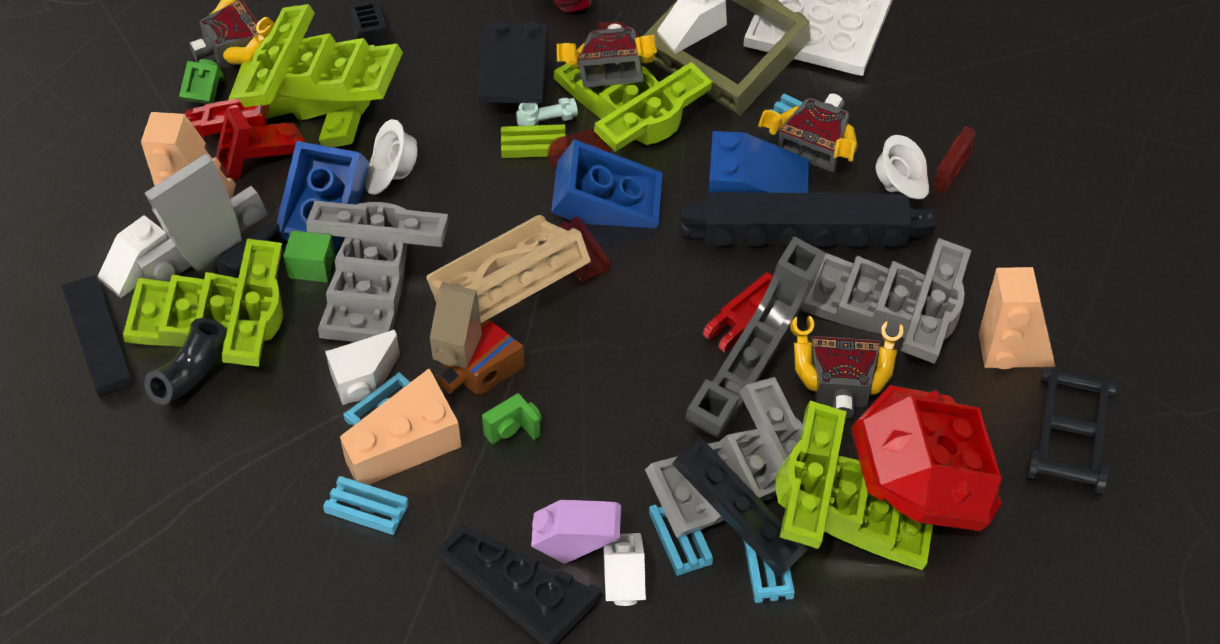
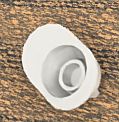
(391, 158)
(903, 167)

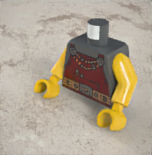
(231, 34)
(609, 56)
(814, 131)
(843, 369)

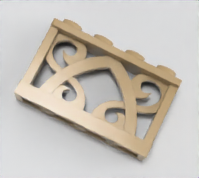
(514, 265)

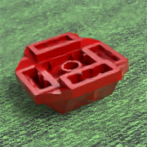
(929, 458)

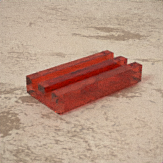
(954, 160)
(593, 247)

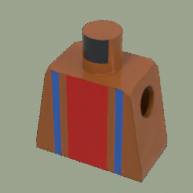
(493, 361)

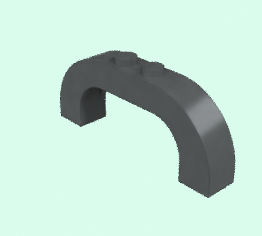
(720, 401)

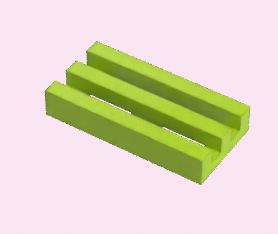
(536, 137)

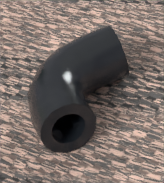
(189, 364)

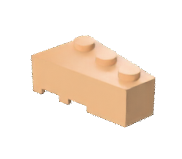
(172, 144)
(1014, 322)
(402, 432)

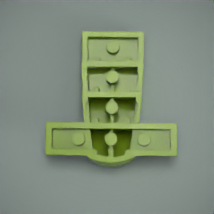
(316, 65)
(638, 110)
(340, 120)
(244, 305)
(831, 497)

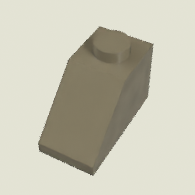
(455, 325)

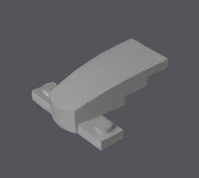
(197, 220)
(370, 263)
(871, 294)
(750, 454)

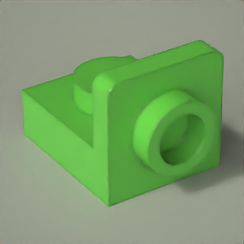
(201, 81)
(509, 416)

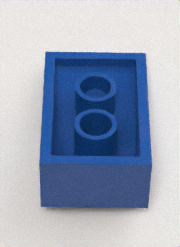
(754, 166)
(320, 175)
(605, 188)

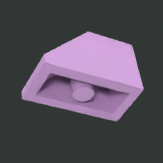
(575, 528)

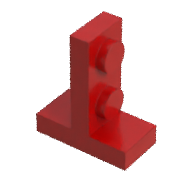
(243, 141)

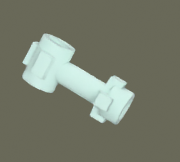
(530, 114)

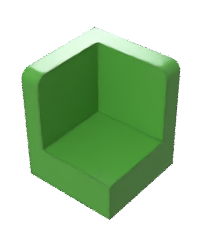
(309, 256)

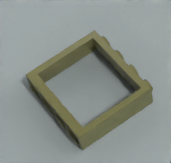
(725, 91)

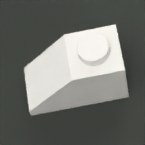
(691, 22)
(120, 266)
(363, 365)
(625, 570)

